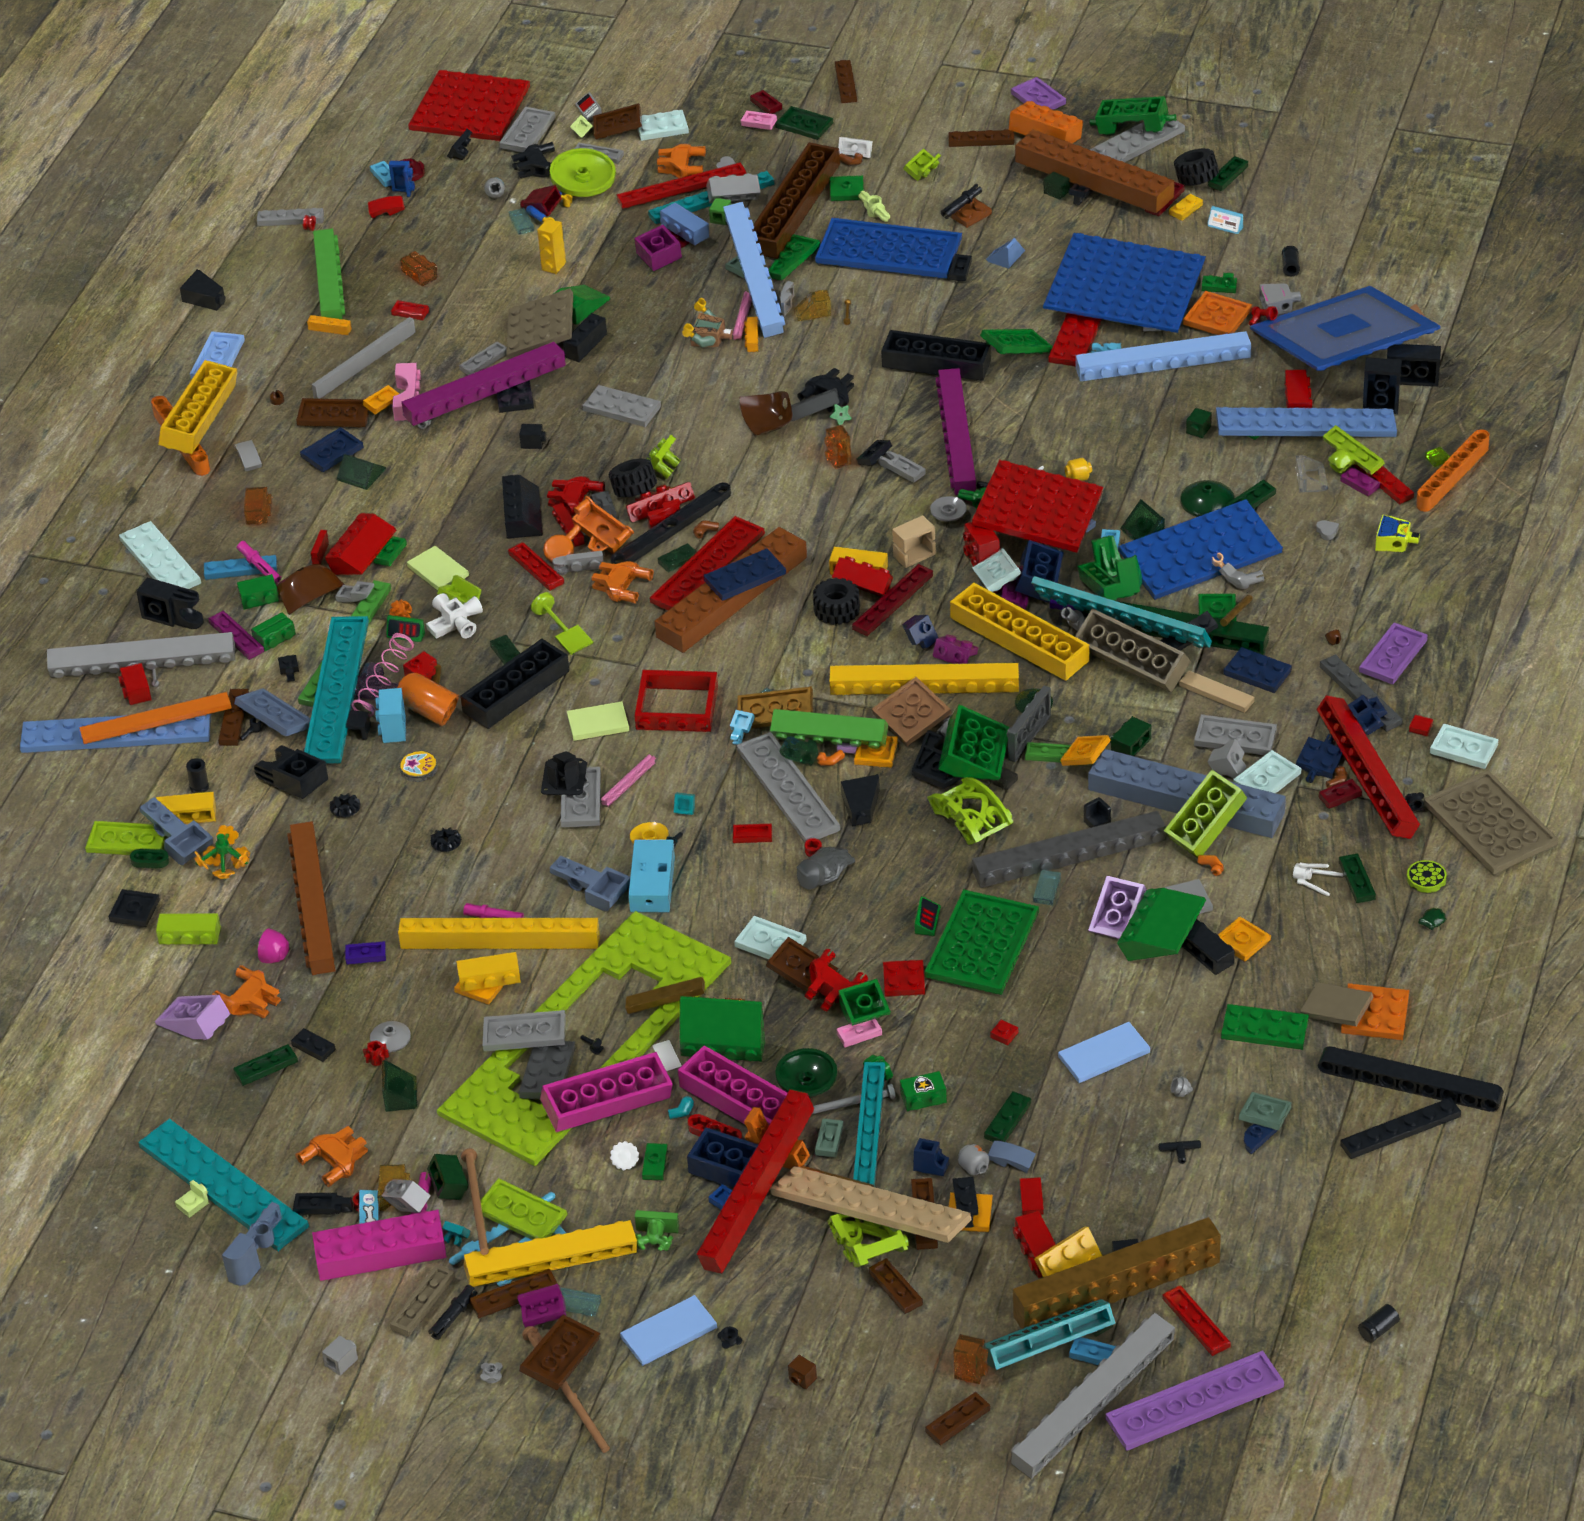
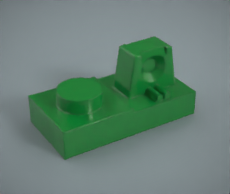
(1223, 284)

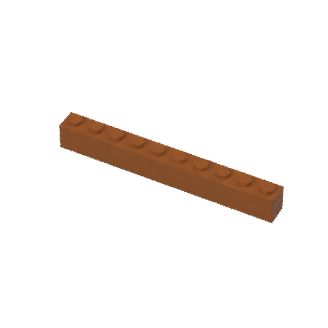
(311, 897)

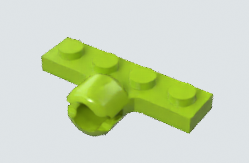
(1350, 452)

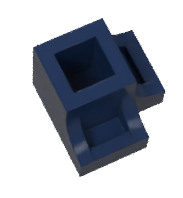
(920, 630)
(1368, 713)
(929, 1158)

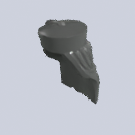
(823, 867)

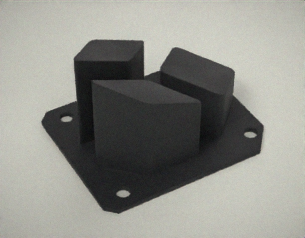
(565, 766)

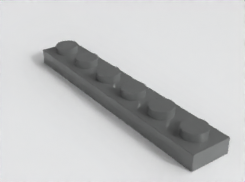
(1356, 687)

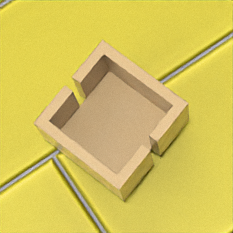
(914, 541)

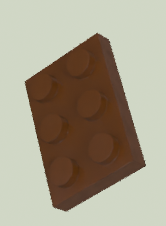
(617, 121)
(793, 963)

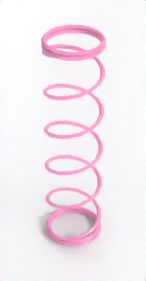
(399, 646)

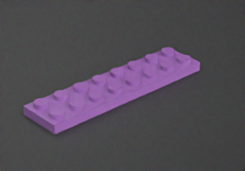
(1194, 1400)

